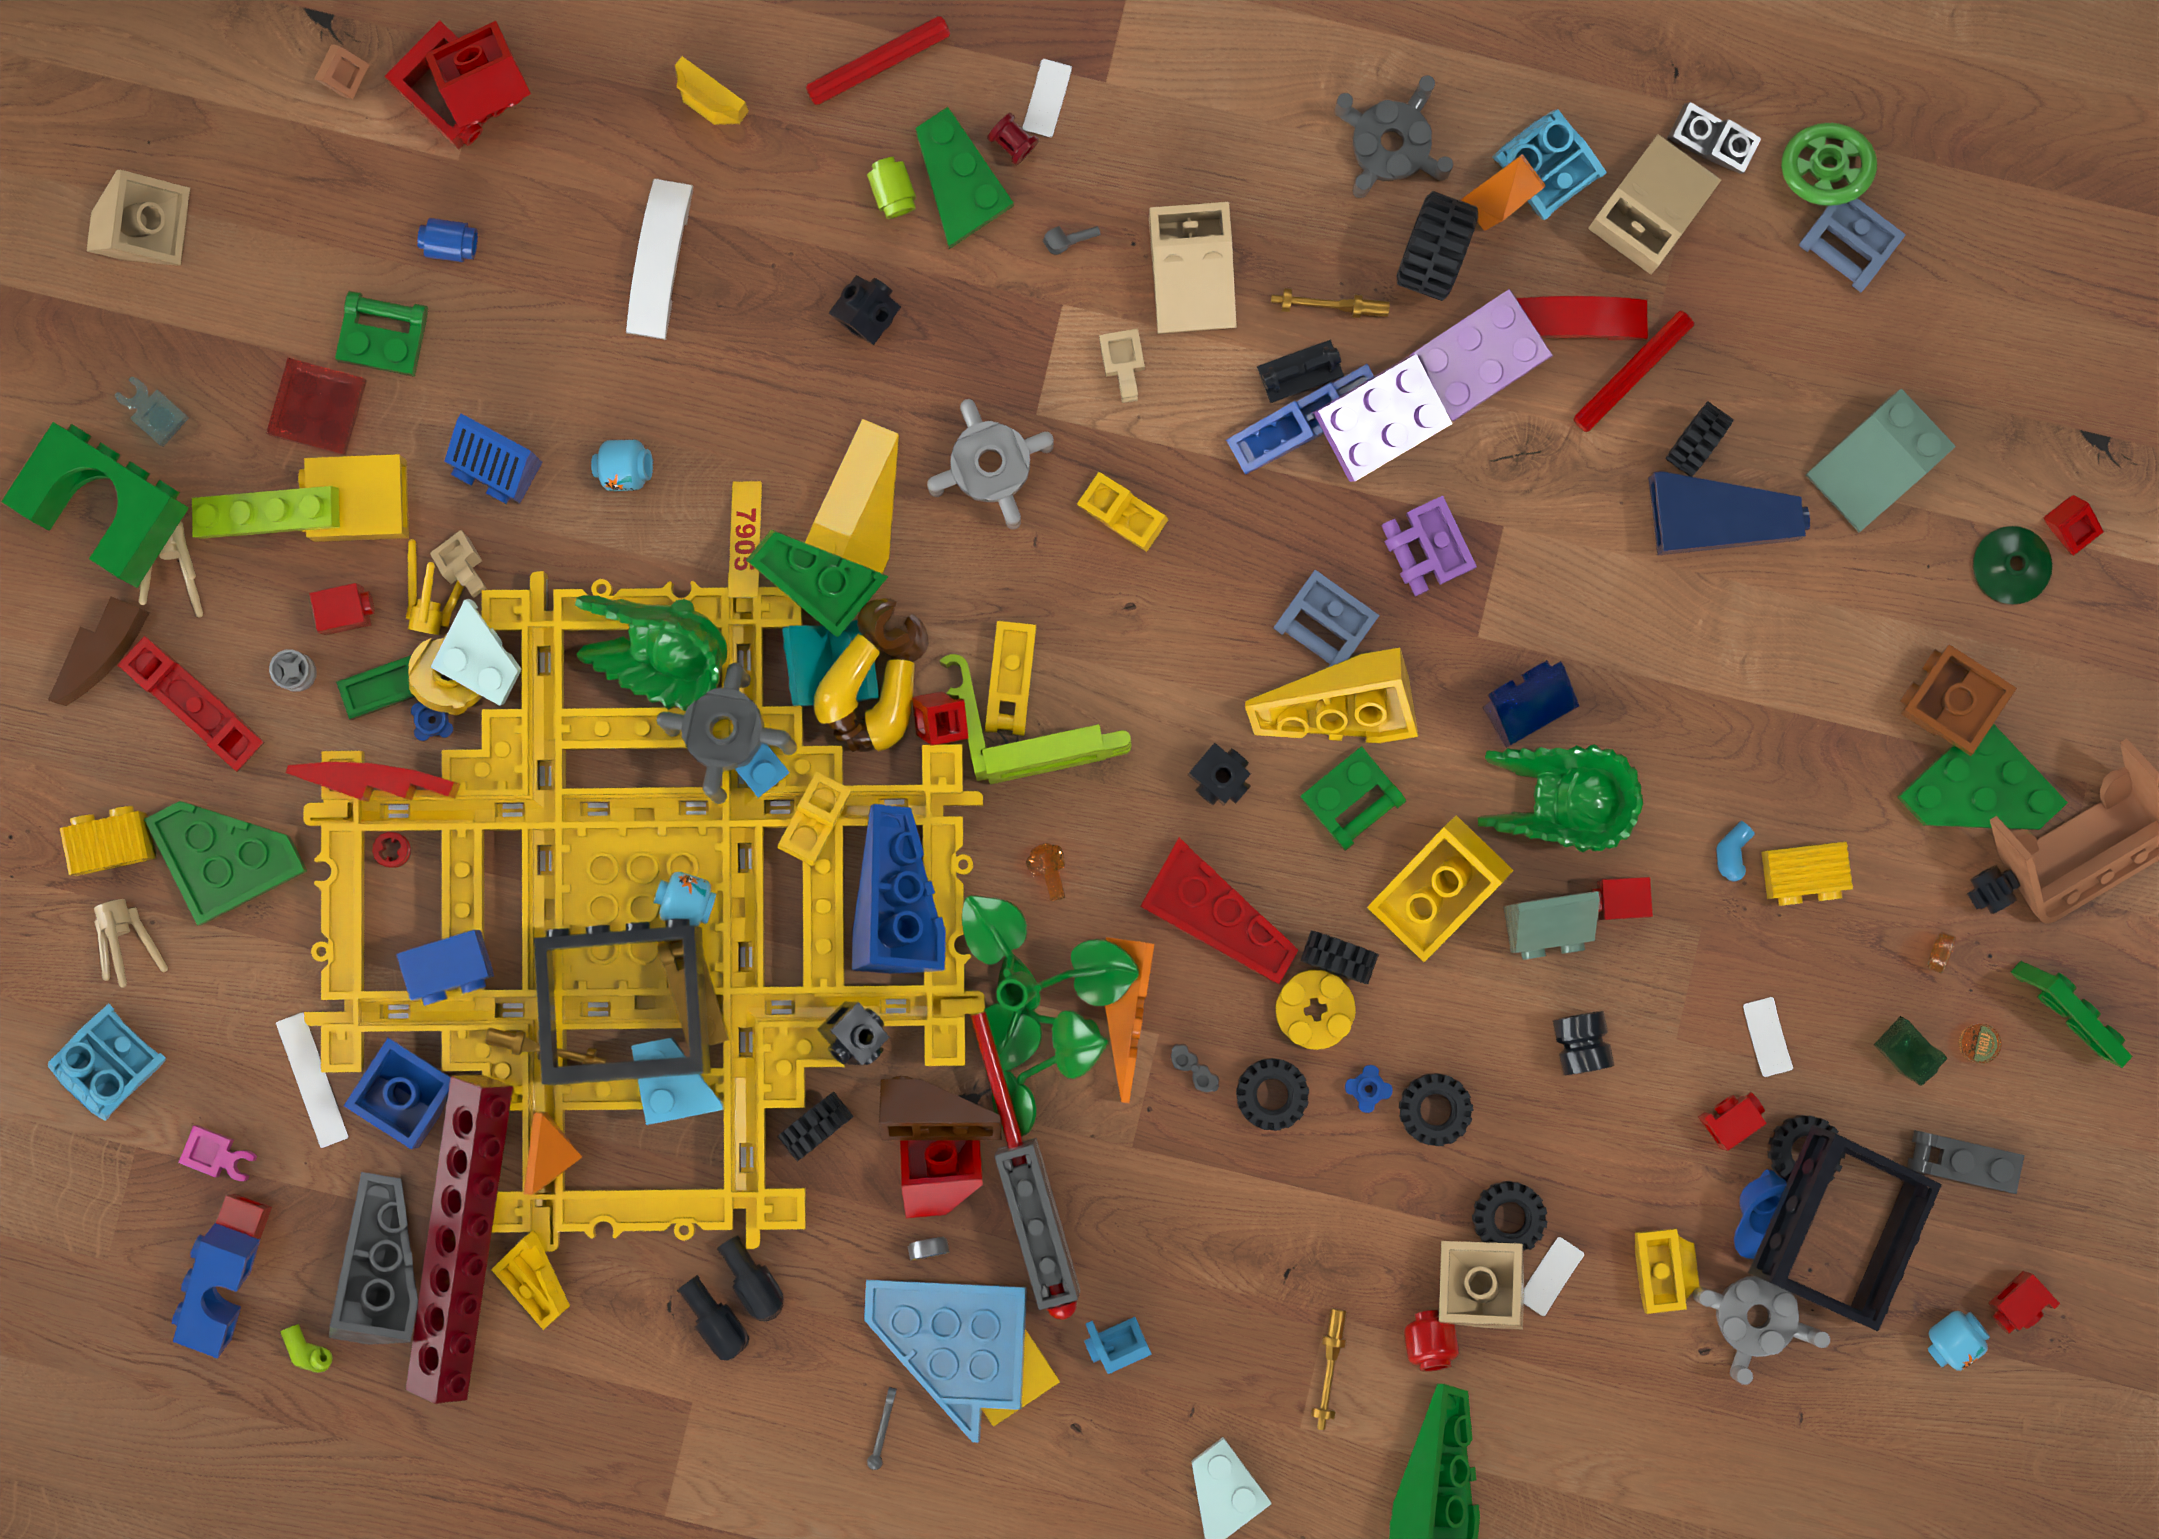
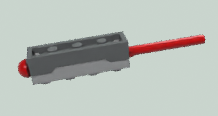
(1029, 1195)

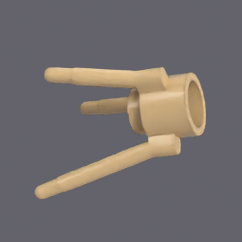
(175, 549)
(114, 921)

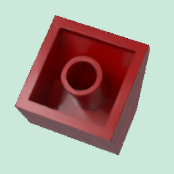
(477, 75)

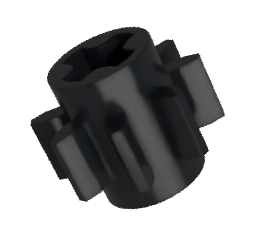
(1993, 889)

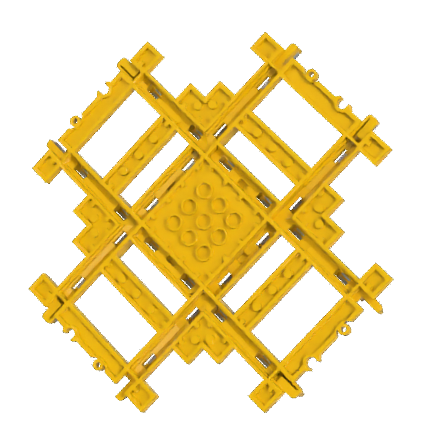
(605, 870)

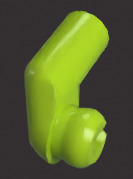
(305, 1354)

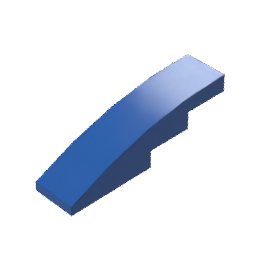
(1290, 425)

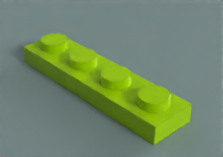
(265, 512)

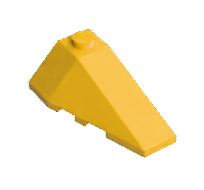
(859, 504)
(1353, 698)

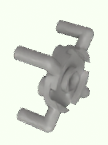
(996, 485)
(1762, 1340)

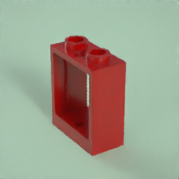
(413, 67)

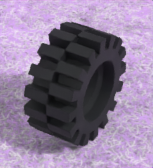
(1699, 439)
(1339, 957)
(1460, 1109)
(1290, 1111)
(815, 1126)
(1785, 1137)
(1506, 1192)

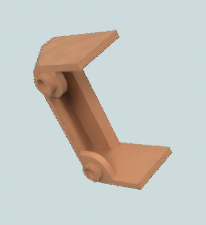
(2090, 849)

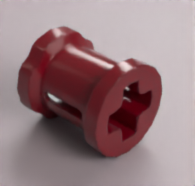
(1013, 138)

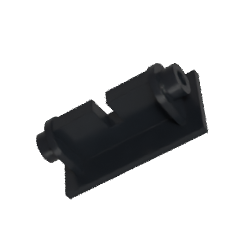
(1301, 371)

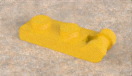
(1010, 676)

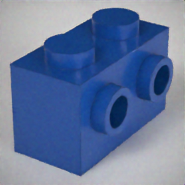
(445, 966)

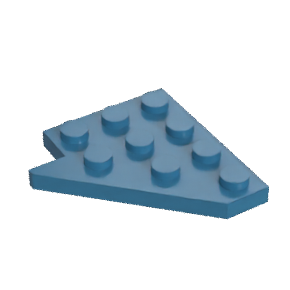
(955, 1341)

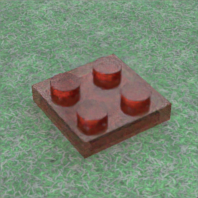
(316, 406)

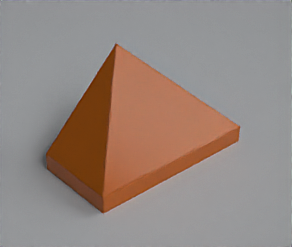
(1504, 192)
(548, 1153)

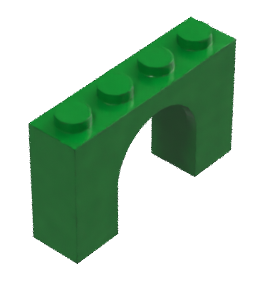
(144, 512)

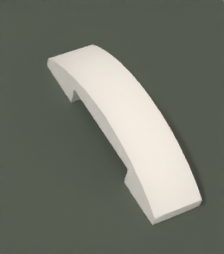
(658, 258)

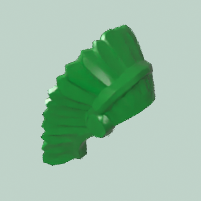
(670, 651)
(1580, 796)

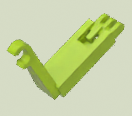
(1035, 754)

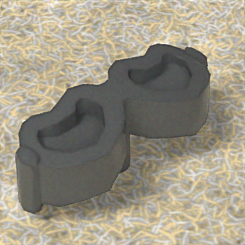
(1202, 1076)

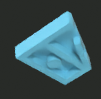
(673, 1095)

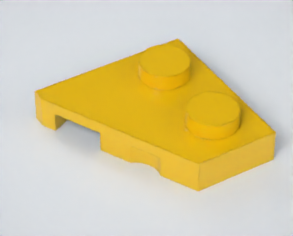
(532, 1280)

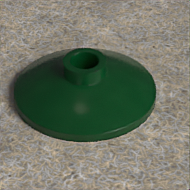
(1995, 573)

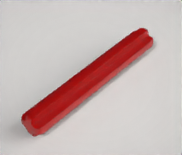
(878, 60)
(1633, 371)

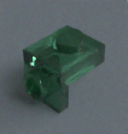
(1910, 1052)

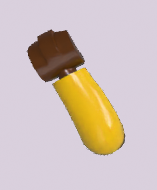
(838, 689)
(891, 714)

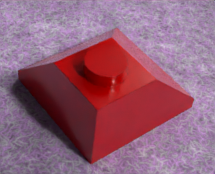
(938, 1175)

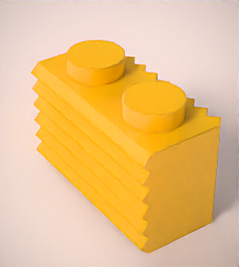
(107, 842)
(1807, 871)

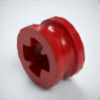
(379, 846)

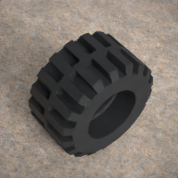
(1437, 246)

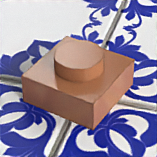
(342, 71)

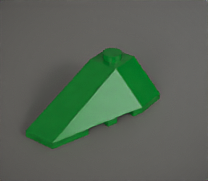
(1436, 1485)

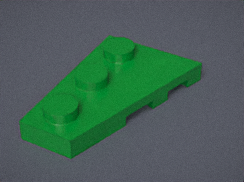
(960, 178)
(816, 580)
(2083, 1020)

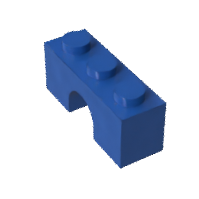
(205, 1318)

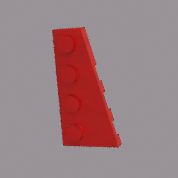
(1209, 909)

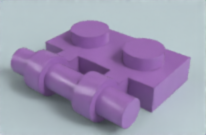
(1440, 541)

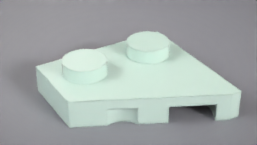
(476, 657)
(1225, 1491)

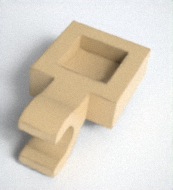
(1123, 357)
(456, 561)

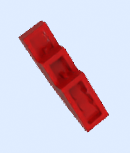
(361, 778)

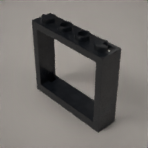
(601, 936)
(1800, 1204)

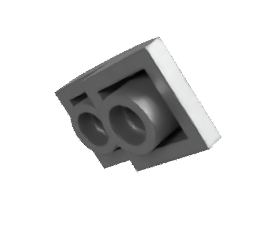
(1713, 138)

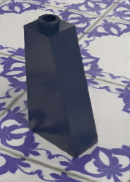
(1714, 515)

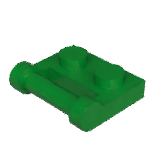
(377, 346)
(1343, 788)

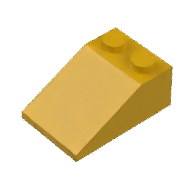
(1440, 888)

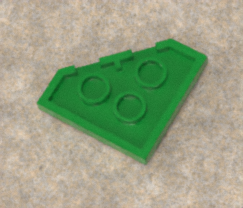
(1977, 787)
(221, 858)

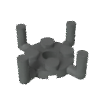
(1397, 118)
(737, 748)

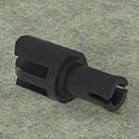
(753, 1282)
(715, 1321)

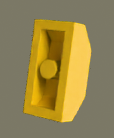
(708, 95)
(1665, 1270)

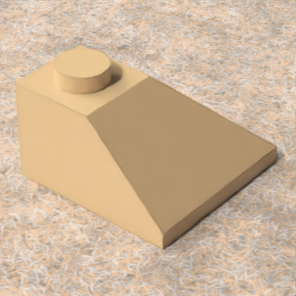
(139, 220)
(1482, 1284)

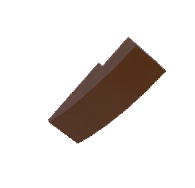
(99, 651)

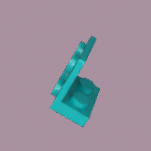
(812, 653)

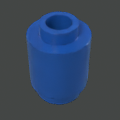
(447, 240)

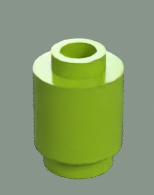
(892, 187)

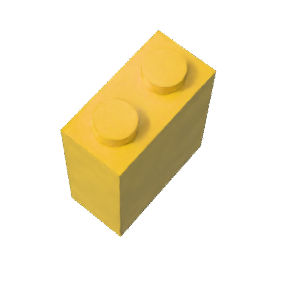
(370, 495)

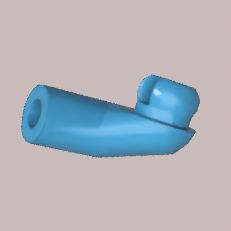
(1729, 852)

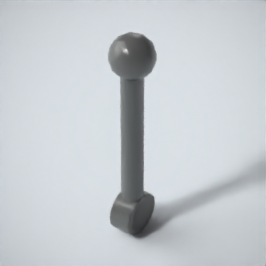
(875, 1461)

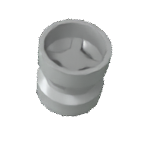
(286, 666)

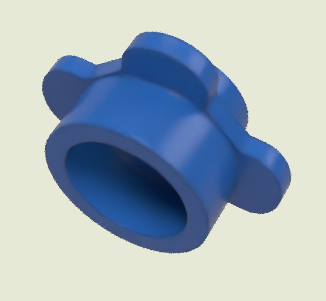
(424, 728)
(1379, 1091)

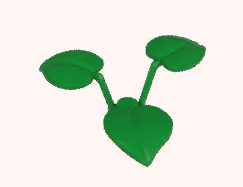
(998, 926)
(1076, 1046)

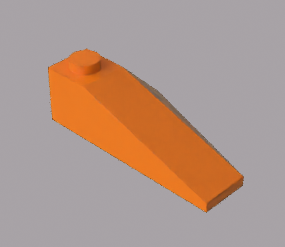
(1126, 1016)

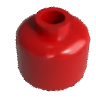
(1431, 1343)

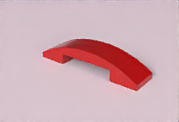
(1588, 317)
(191, 703)

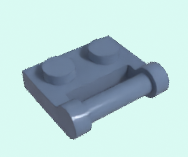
(1862, 231)
(1333, 610)

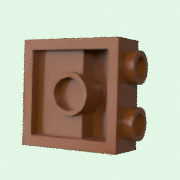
(1956, 699)

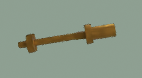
(1356, 306)
(520, 1043)
(1334, 1342)

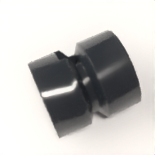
(1583, 1043)

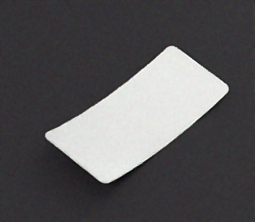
(1047, 98)
(1767, 1037)
(1551, 1275)

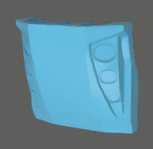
(1558, 158)
(104, 1063)

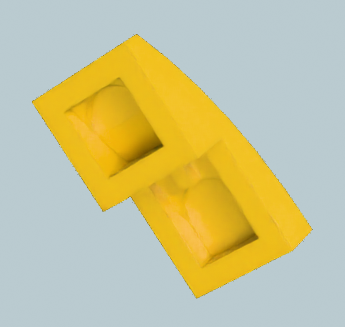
(1122, 511)
(814, 818)

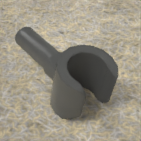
(1058, 242)

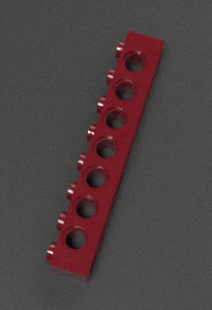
(459, 1238)

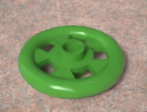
(1822, 192)

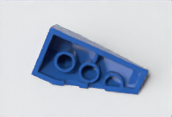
(895, 908)

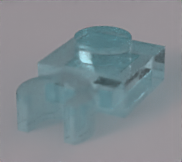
(154, 414)

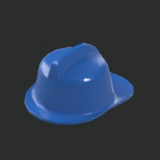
(1757, 1206)

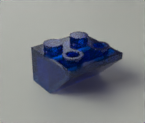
(1532, 704)

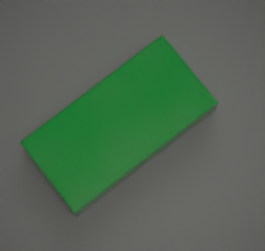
(376, 688)

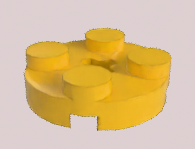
(428, 686)
(1334, 1022)

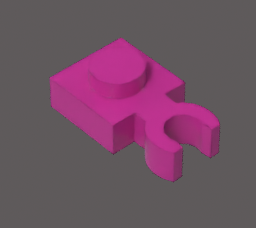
(211, 1152)

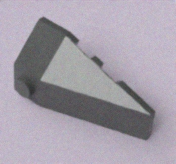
(377, 1280)

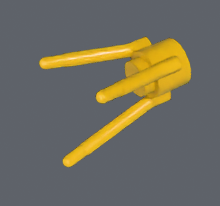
(423, 613)

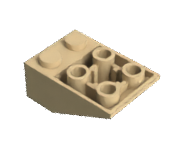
(1654, 204)
(1192, 267)

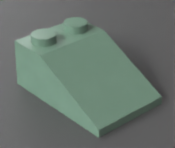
(1880, 460)
(1552, 923)

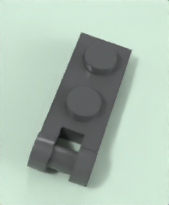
(1967, 1162)

